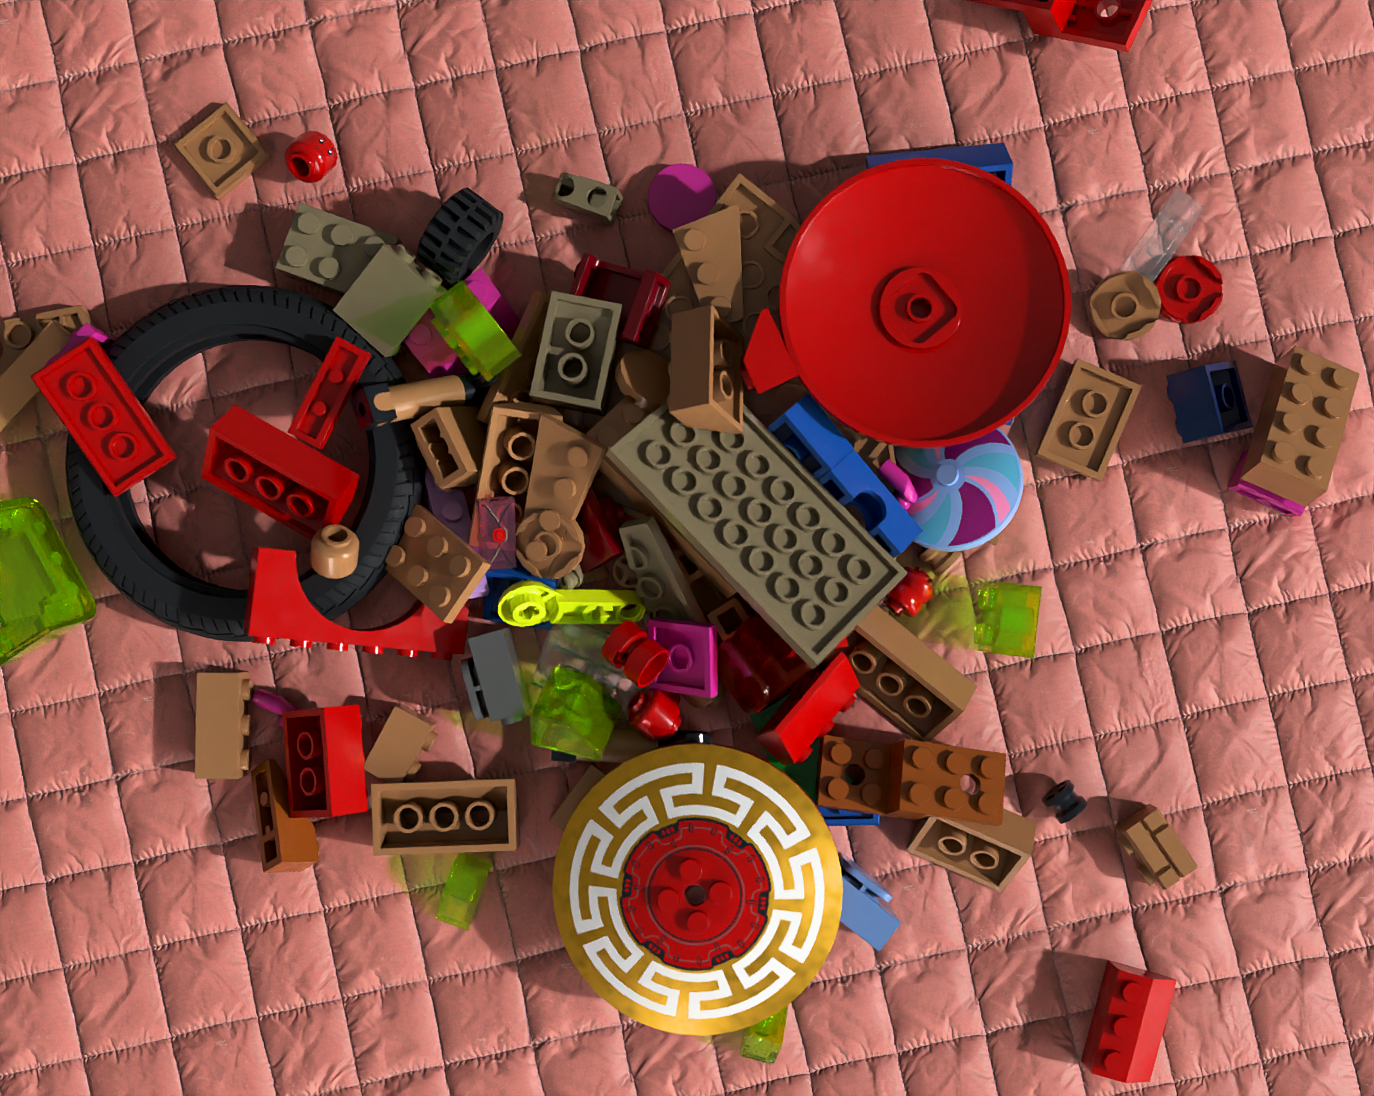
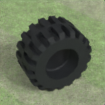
(459, 236)

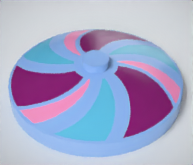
(963, 490)

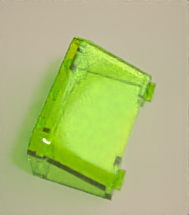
(38, 581)

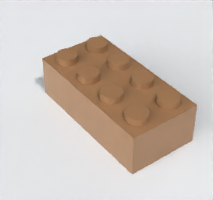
(1300, 426)

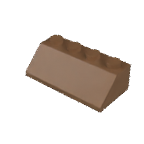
(509, 456)
(905, 676)
(445, 817)

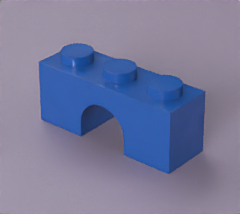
(885, 518)

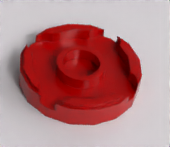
(1189, 289)

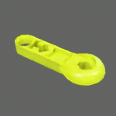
(535, 603)

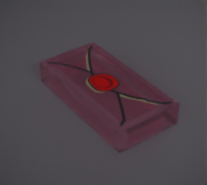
(497, 531)

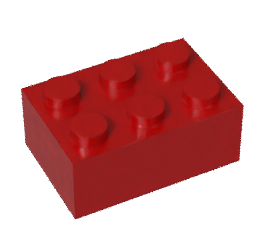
(324, 761)

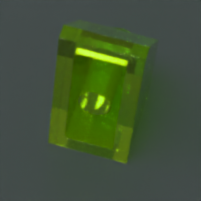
(463, 890)
(765, 1038)

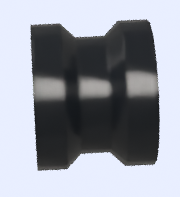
(1064, 801)

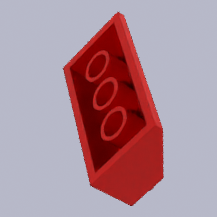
(277, 473)

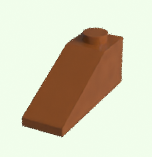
(284, 841)

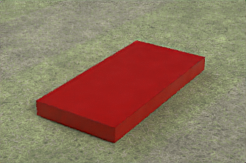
(103, 416)

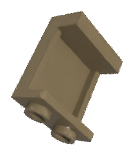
(389, 298)

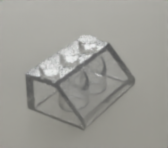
(579, 649)

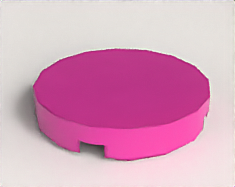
(680, 196)

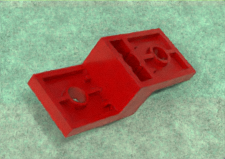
(1081, 19)

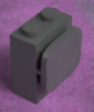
(495, 678)

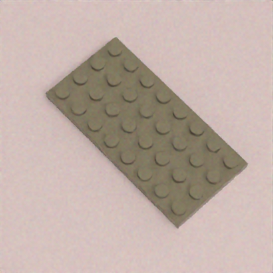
(762, 526)

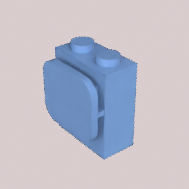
(862, 908)

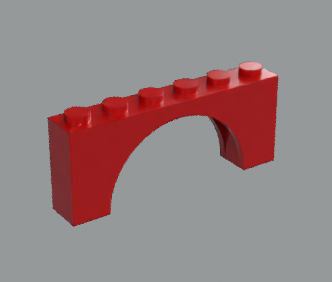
(281, 610)

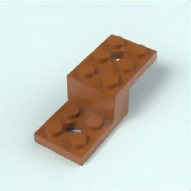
(911, 780)

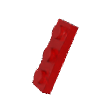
(329, 393)

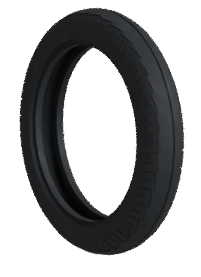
(151, 352)

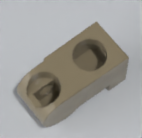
(588, 197)

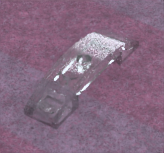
(1163, 235)

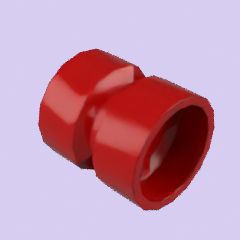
(640, 657)

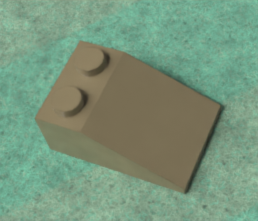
(576, 353)

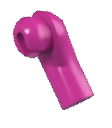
(901, 482)
(272, 703)

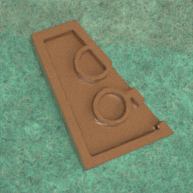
(714, 260)

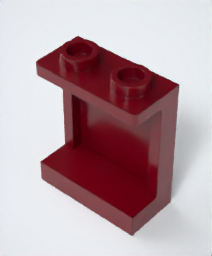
(638, 292)
(598, 534)

